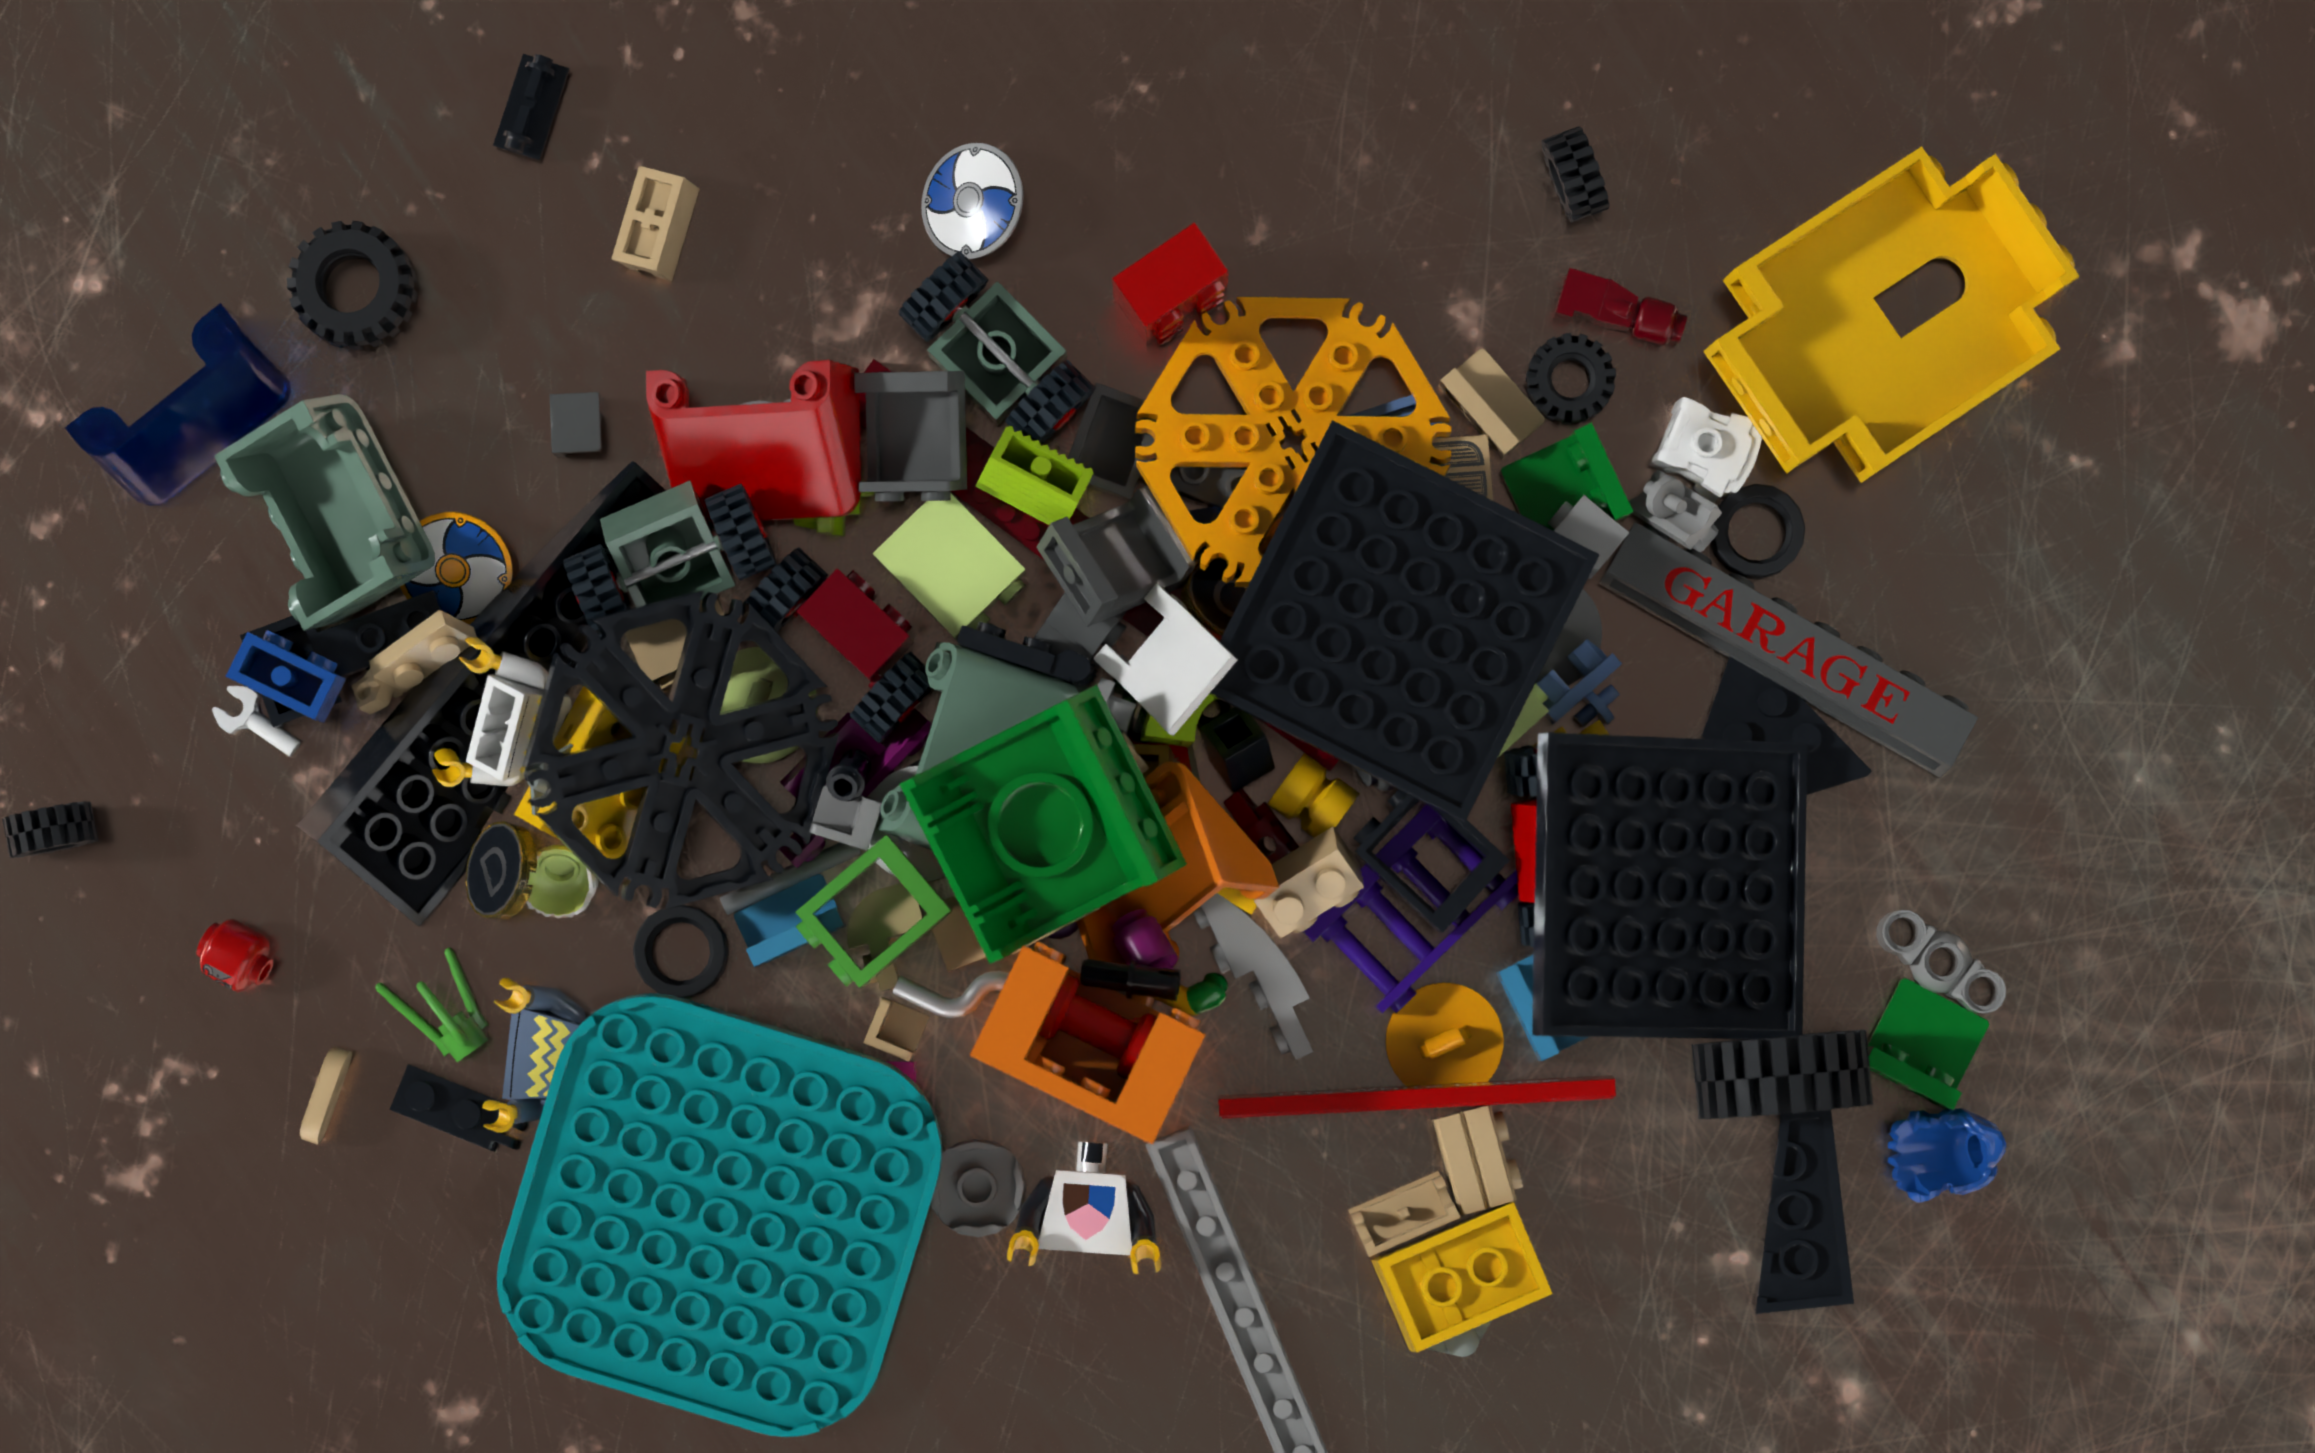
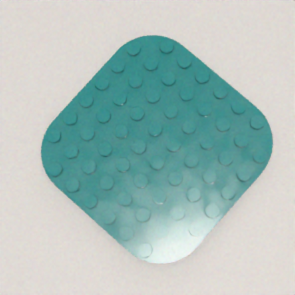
(719, 1214)

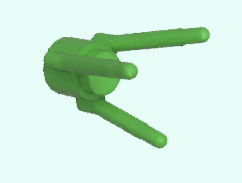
(459, 1034)

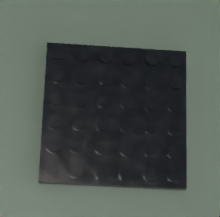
(1400, 620)
(1669, 887)

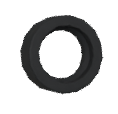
(1793, 539)
(643, 951)

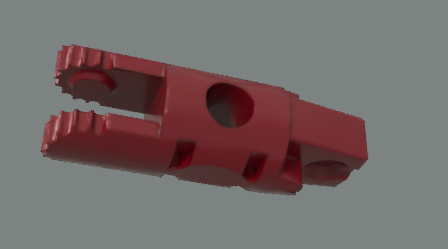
(1258, 823)

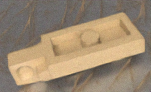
(411, 660)

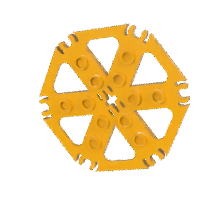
(1267, 400)

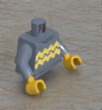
(538, 1031)

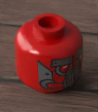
(234, 955)

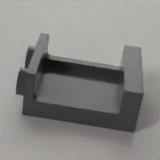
(914, 433)
(1116, 557)

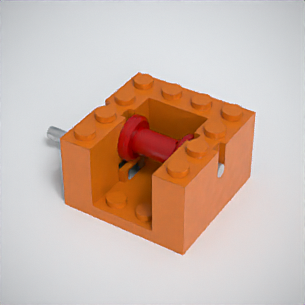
(1076, 1039)

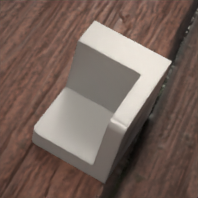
(846, 821)

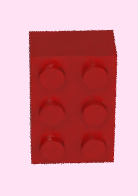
(1171, 286)

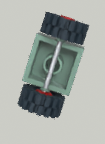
(1006, 354)
(670, 550)

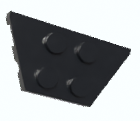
(1759, 709)

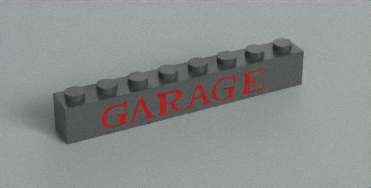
(1789, 649)

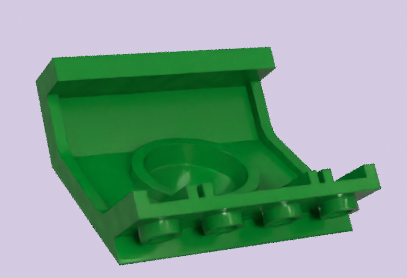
(1043, 823)

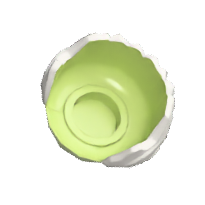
(560, 883)

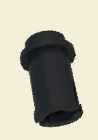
(848, 778)

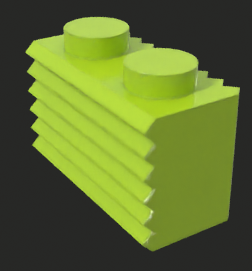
(1034, 477)

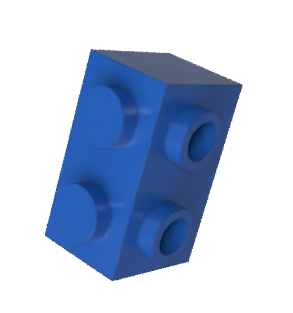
(286, 677)

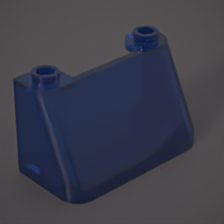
(197, 420)

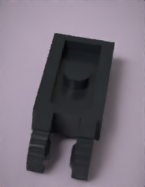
(1030, 654)

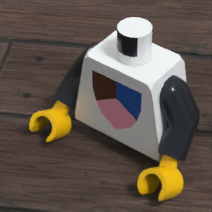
(1087, 1213)

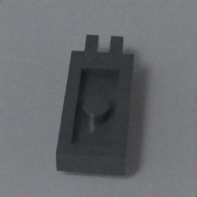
(450, 1108)

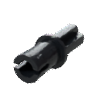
(1132, 978)

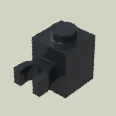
(1236, 746)

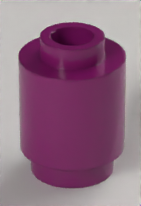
(1143, 939)

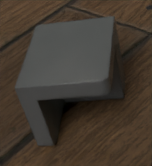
(576, 422)

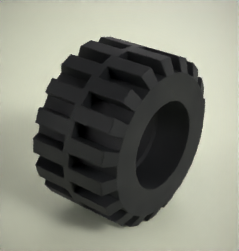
(328, 251)

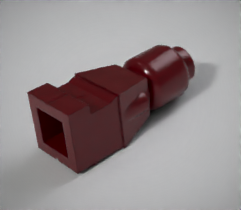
(1616, 308)

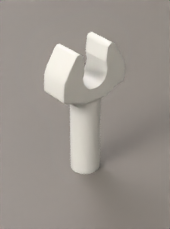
(255, 721)

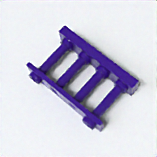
(1402, 857)

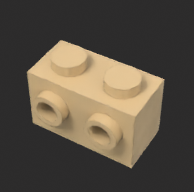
(1311, 882)

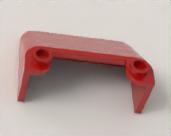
(788, 455)

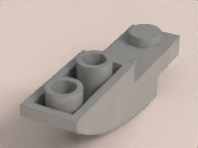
(1248, 948)

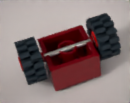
(856, 628)

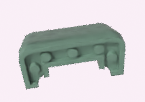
(976, 702)

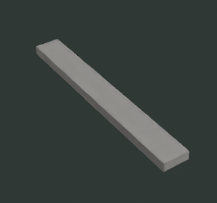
(1234, 1294)

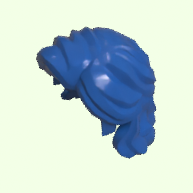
(1944, 1152)

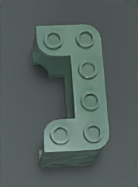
(334, 506)

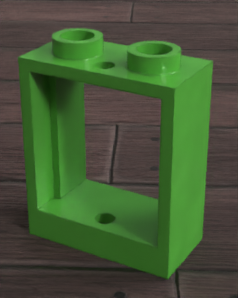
(842, 964)

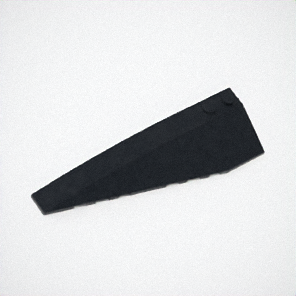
(386, 807)

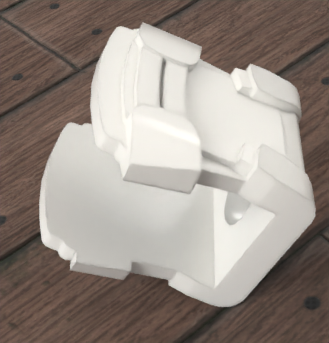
(1708, 449)

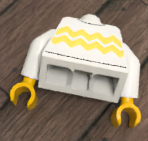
(502, 722)

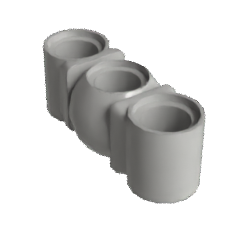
(1964, 968)

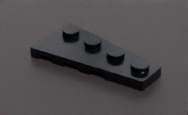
(1805, 1231)

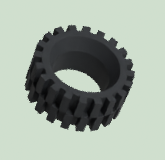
(1782, 1074)

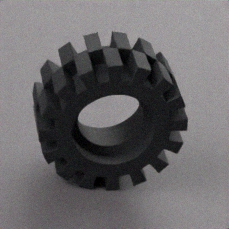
(1575, 174)
(1577, 349)
(50, 829)

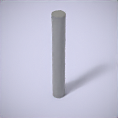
(790, 876)

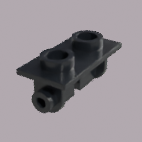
(531, 106)

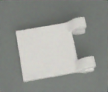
(1173, 666)

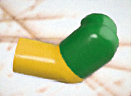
(1200, 996)

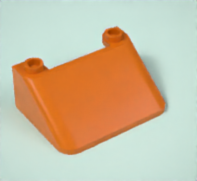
(1215, 855)

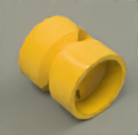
(1313, 797)

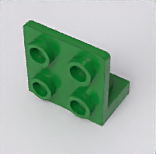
(1563, 474)
(1925, 1043)

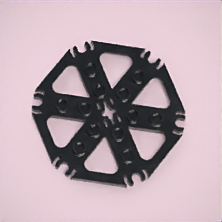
(713, 781)

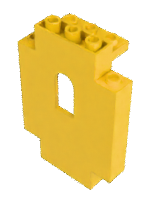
(1824, 358)

